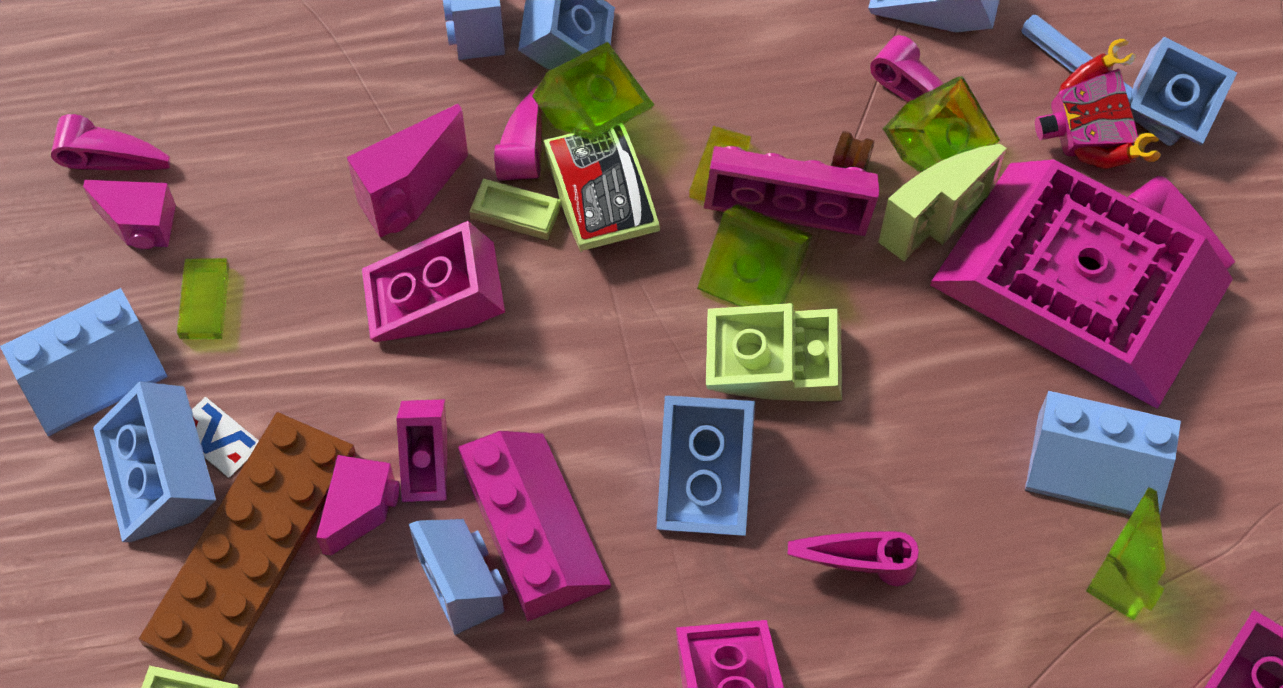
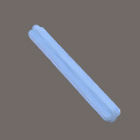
(1073, 56)

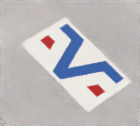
(222, 438)

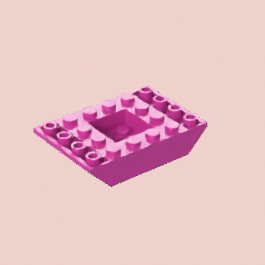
(1120, 322)

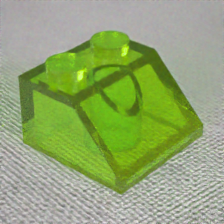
(591, 94)
(753, 258)

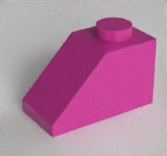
(134, 210)
(422, 450)
(356, 501)

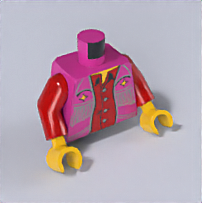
(1095, 115)

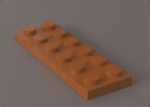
(246, 548)

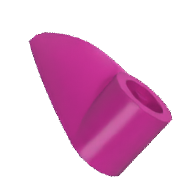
(901, 70)
(521, 143)
(84, 146)
(1166, 200)
(862, 553)

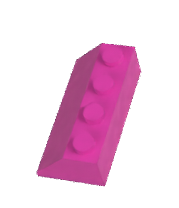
(792, 190)
(532, 521)

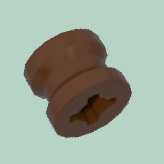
(852, 152)

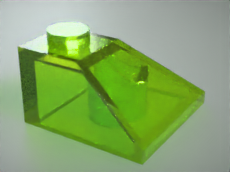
(940, 126)
(1134, 563)

